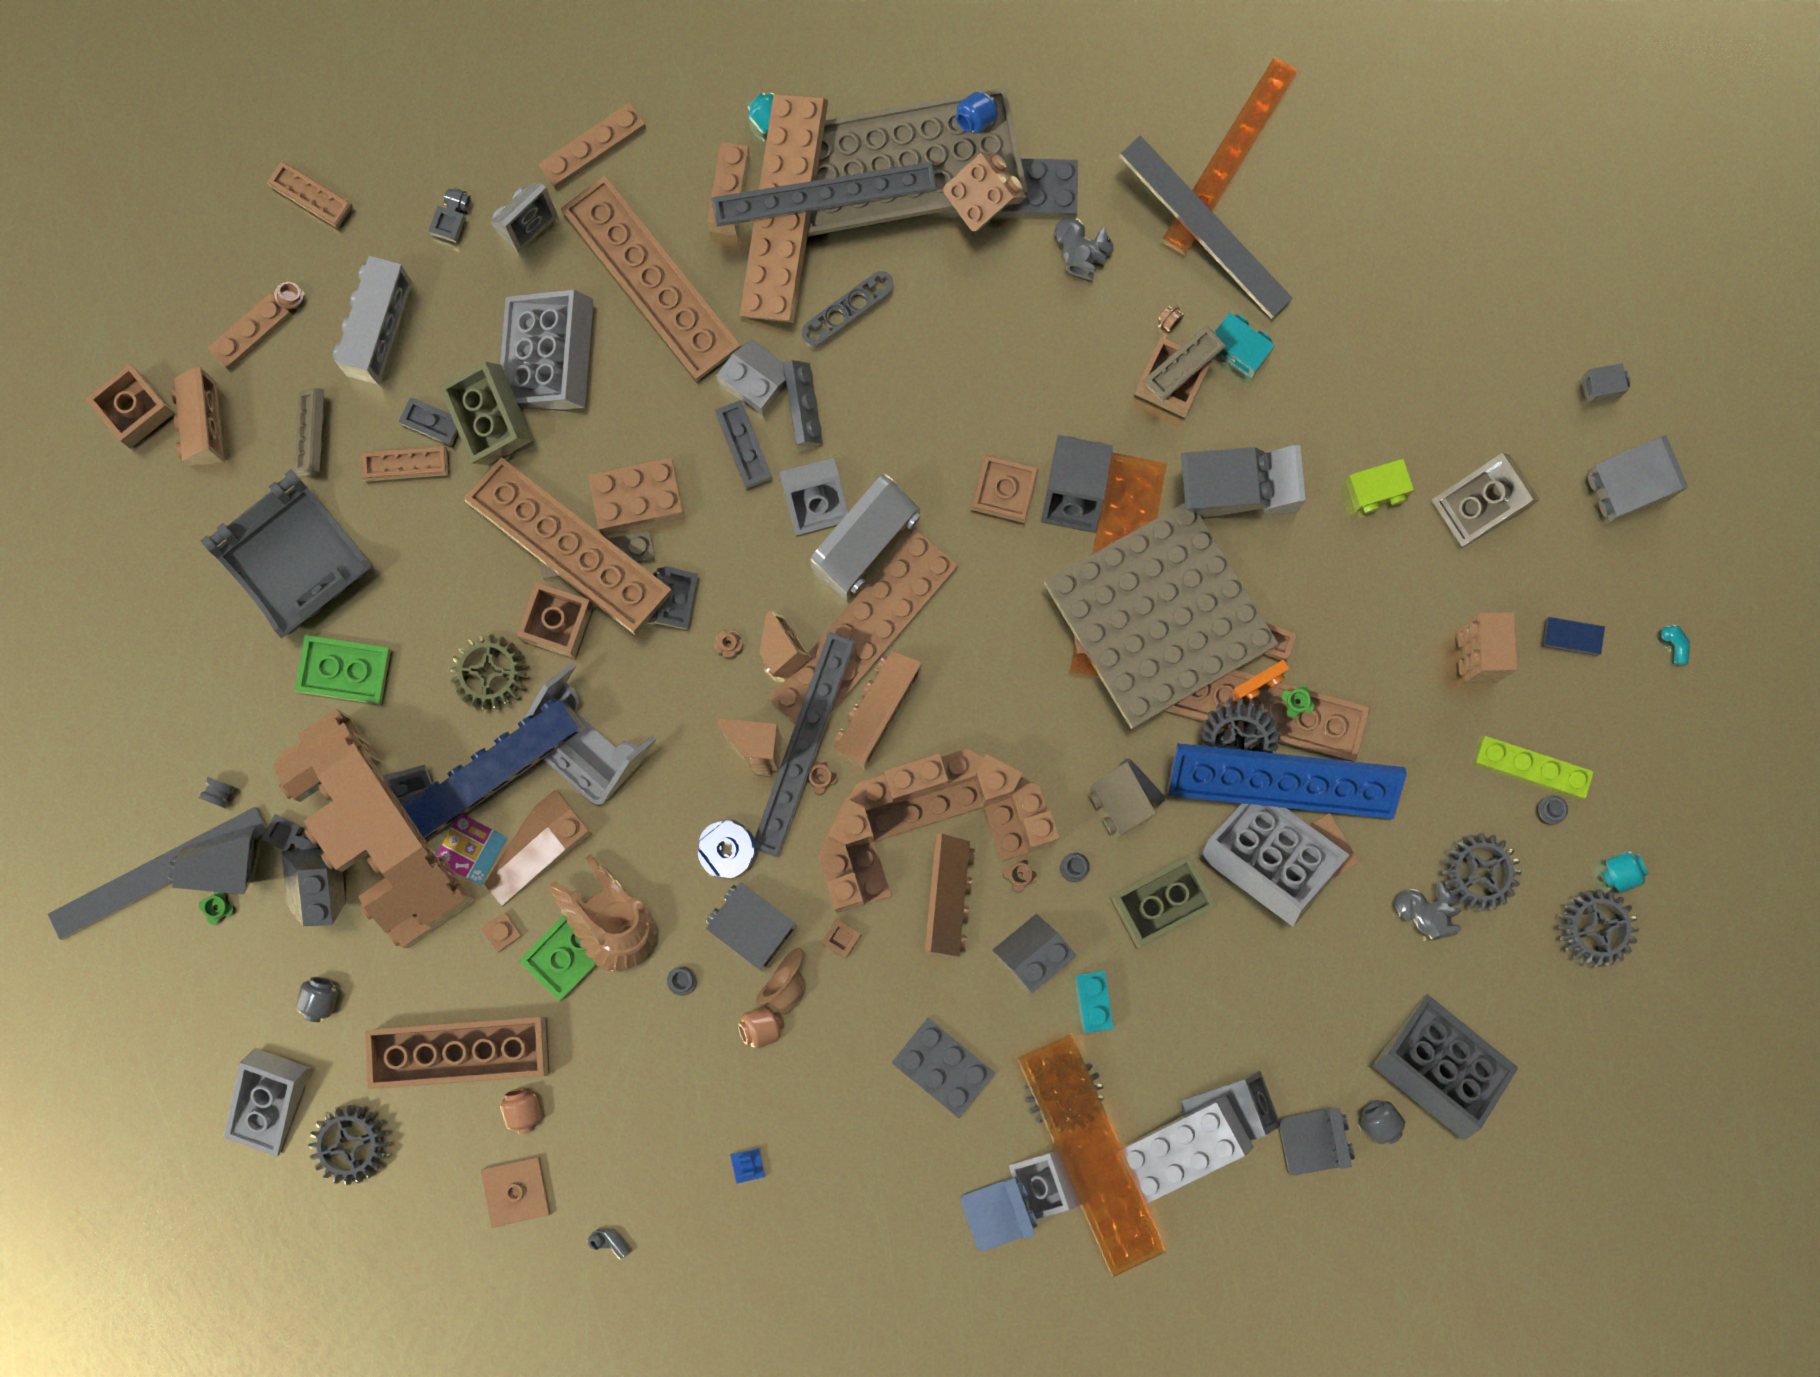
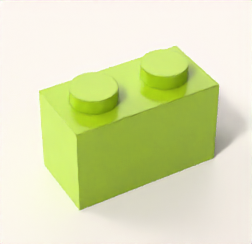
(1379, 486)

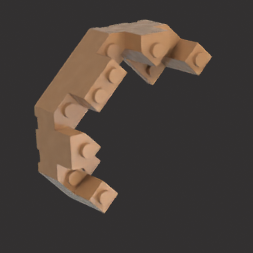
(923, 795)
(369, 819)

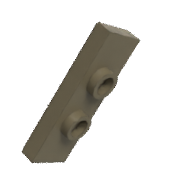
(1184, 363)
(309, 431)

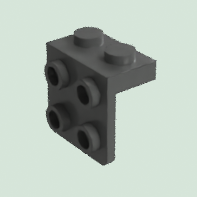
(1316, 1141)

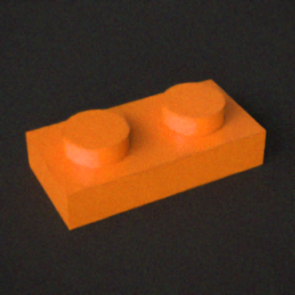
(1270, 676)

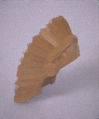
(609, 924)

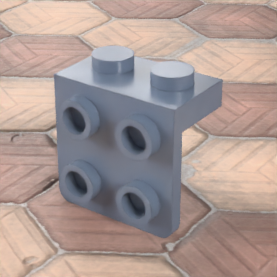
(998, 1214)

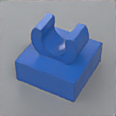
(747, 1165)

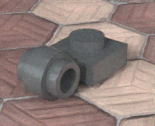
(449, 222)
(285, 834)

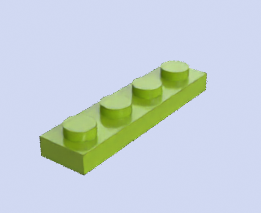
(1534, 767)

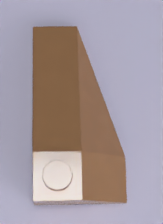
(540, 843)

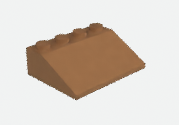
(947, 896)

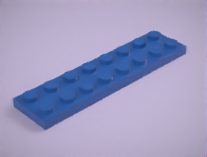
(1286, 781)

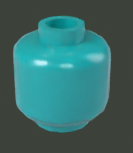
(760, 111)
(1625, 871)

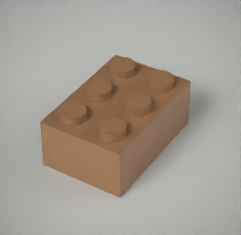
(636, 496)
(1488, 647)

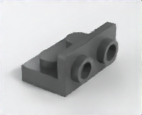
(677, 608)

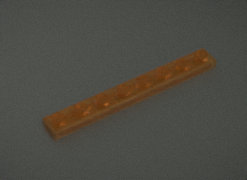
(1235, 146)

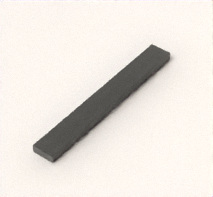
(823, 194)
(1205, 226)
(804, 744)
(138, 882)

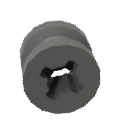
(216, 792)

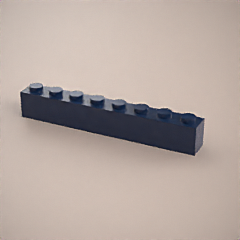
(493, 767)

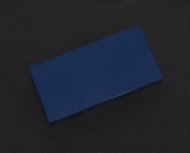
(1573, 636)

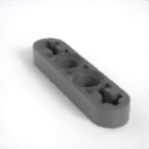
(850, 312)

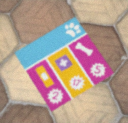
(471, 848)

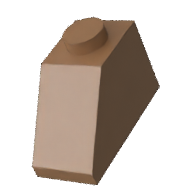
(781, 647)

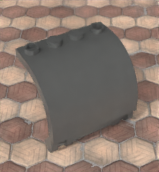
(288, 554)

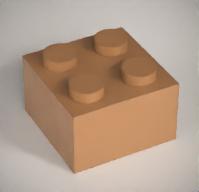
(1183, 397)
(129, 406)
(555, 620)

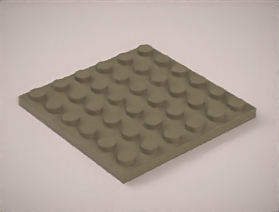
(1160, 614)

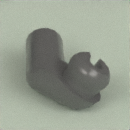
(608, 1239)

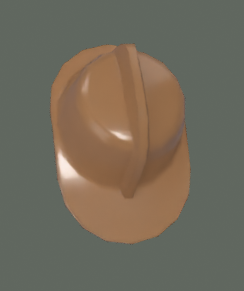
(785, 985)

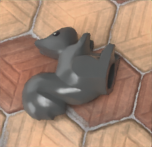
(1079, 251)
(1432, 917)

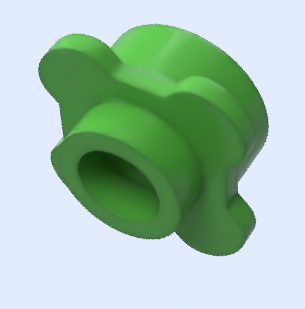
(1305, 701)
(207, 906)

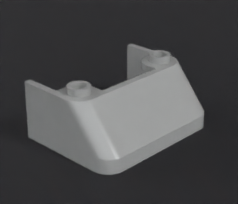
(863, 536)
(588, 758)

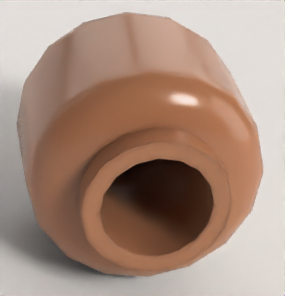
(760, 1027)
(520, 1110)

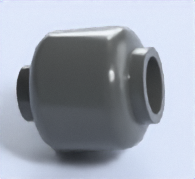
(316, 999)
(1383, 1122)

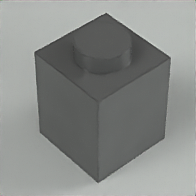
(1606, 383)

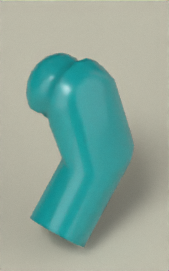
(1680, 641)

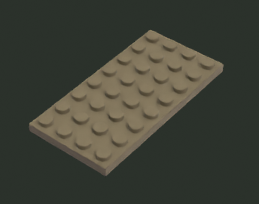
(904, 138)

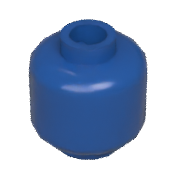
(976, 112)

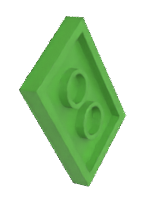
(342, 669)
(558, 960)

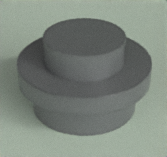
(1553, 809)
(1075, 867)
(681, 980)

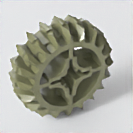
(475, 670)

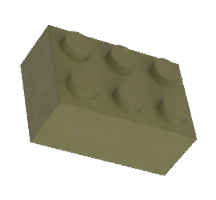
(486, 413)
(1163, 901)

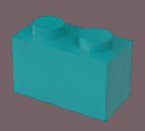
(1244, 345)
(1093, 1002)

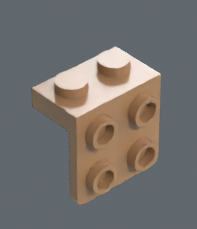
(983, 190)

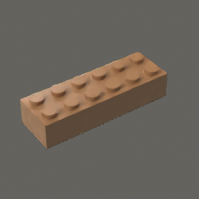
(456, 1052)

